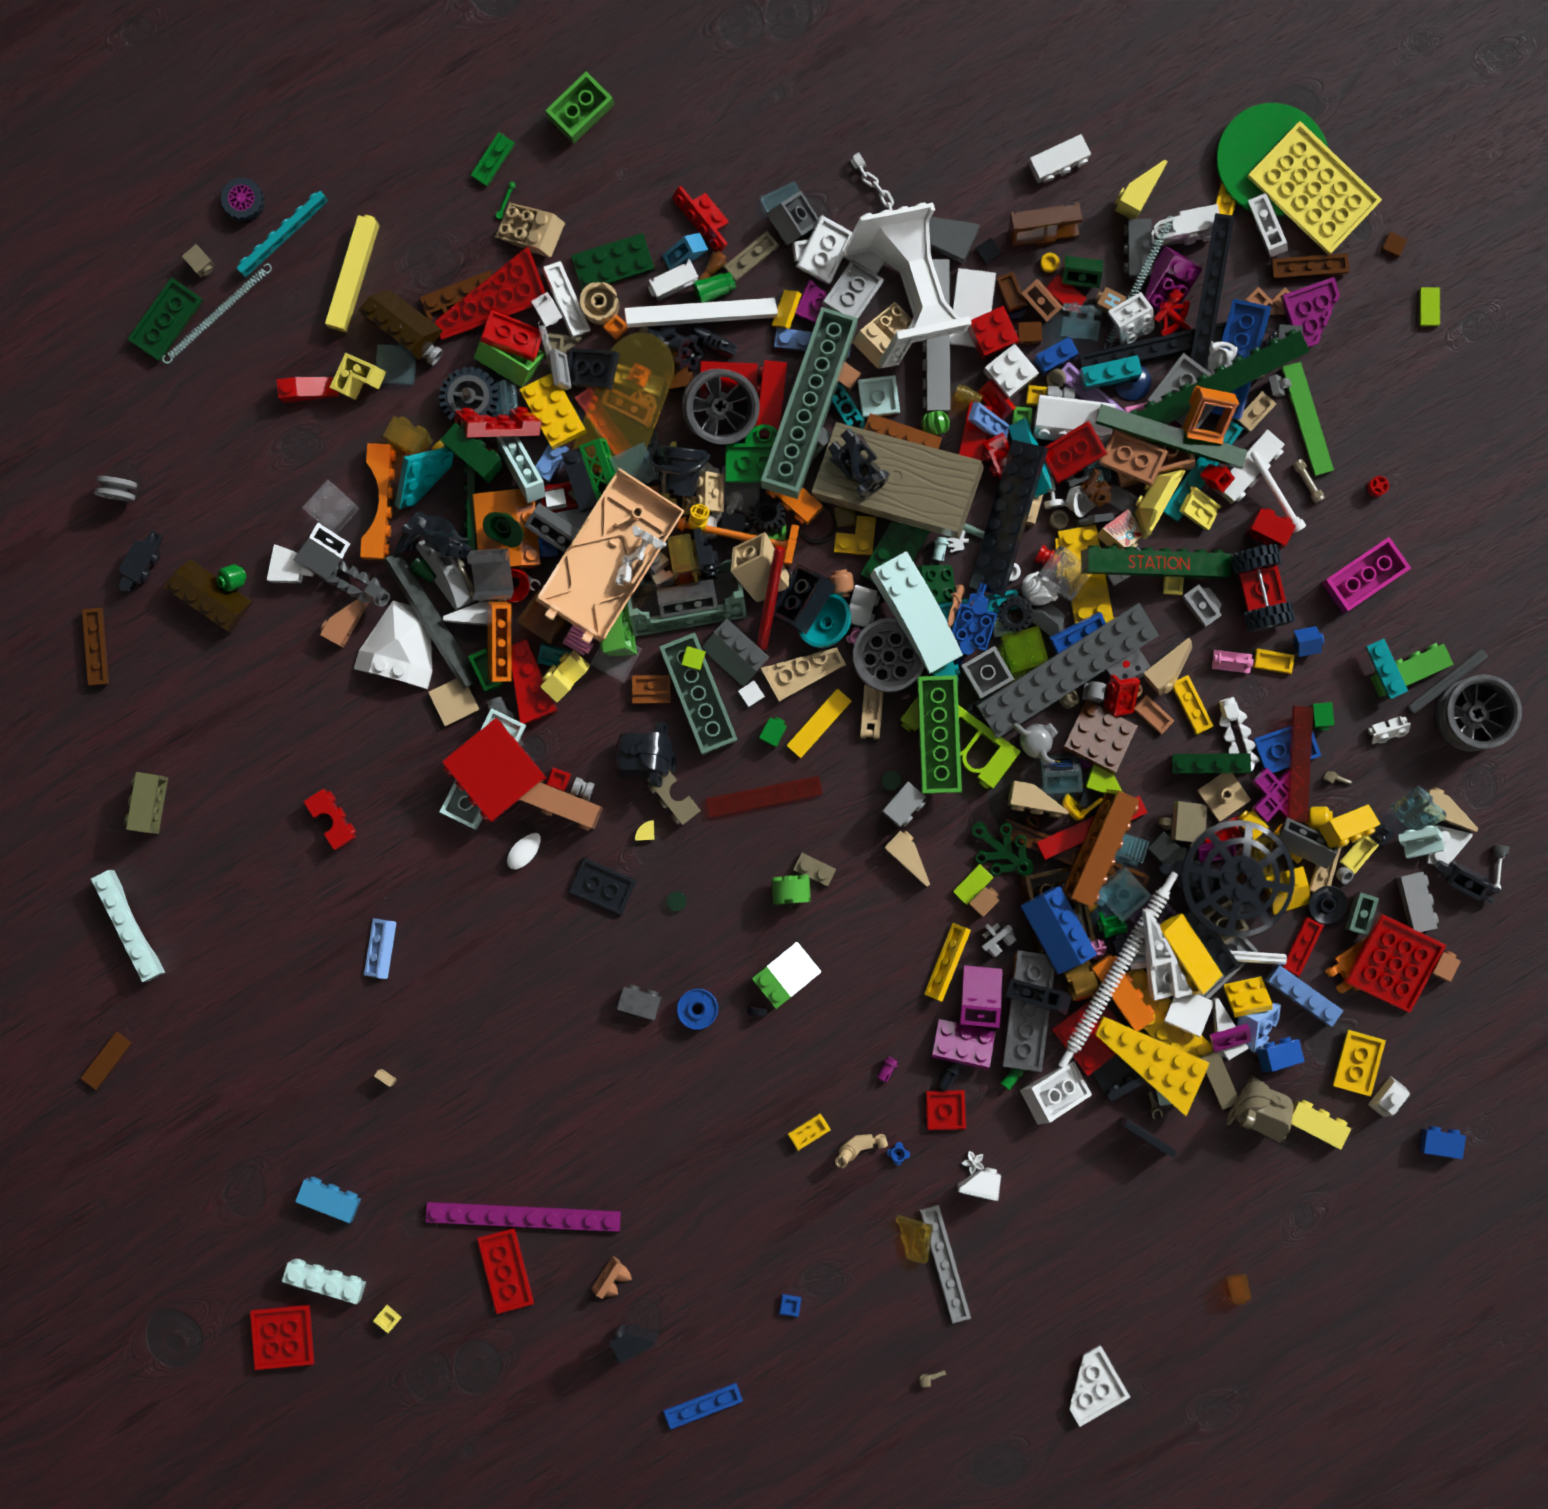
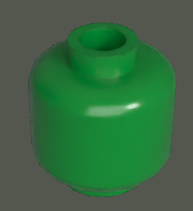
(231, 577)

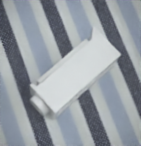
(673, 281)

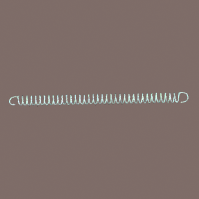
(1136, 284)
(215, 317)

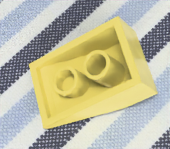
(1132, 199)

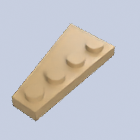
(796, 674)

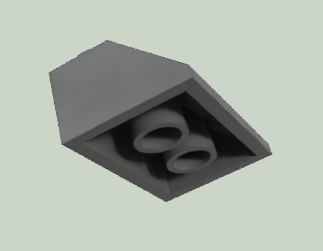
(735, 652)

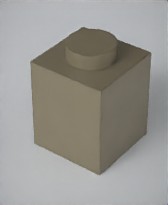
(199, 261)

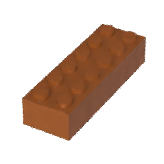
(1100, 847)

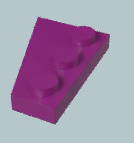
(811, 302)

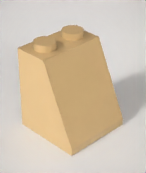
(752, 566)

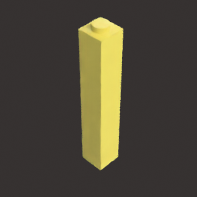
(352, 273)

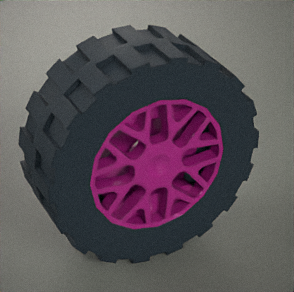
(242, 199)

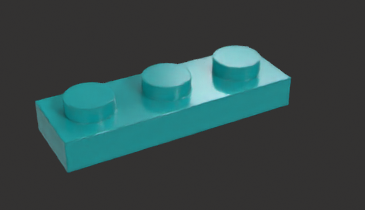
(1386, 669)

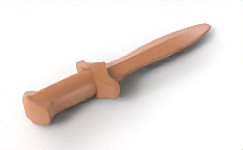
(956, 599)

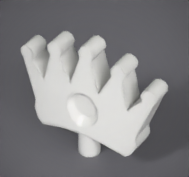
(958, 543)

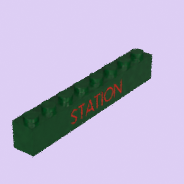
(1155, 563)

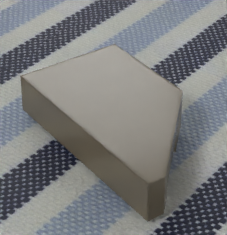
(562, 342)

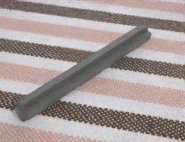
(1447, 681)

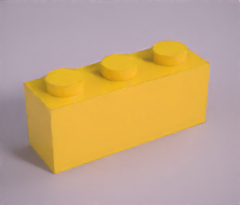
(1349, 827)

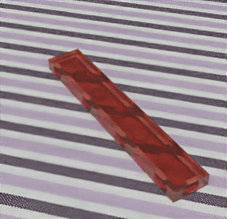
(1300, 763)
(764, 796)

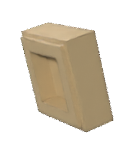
(385, 1077)

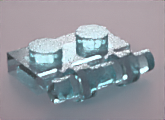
(1080, 328)

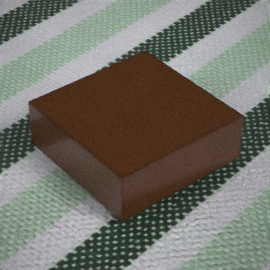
(1394, 244)

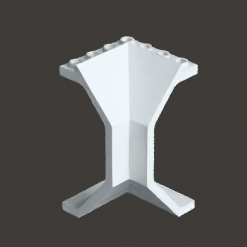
(903, 242)

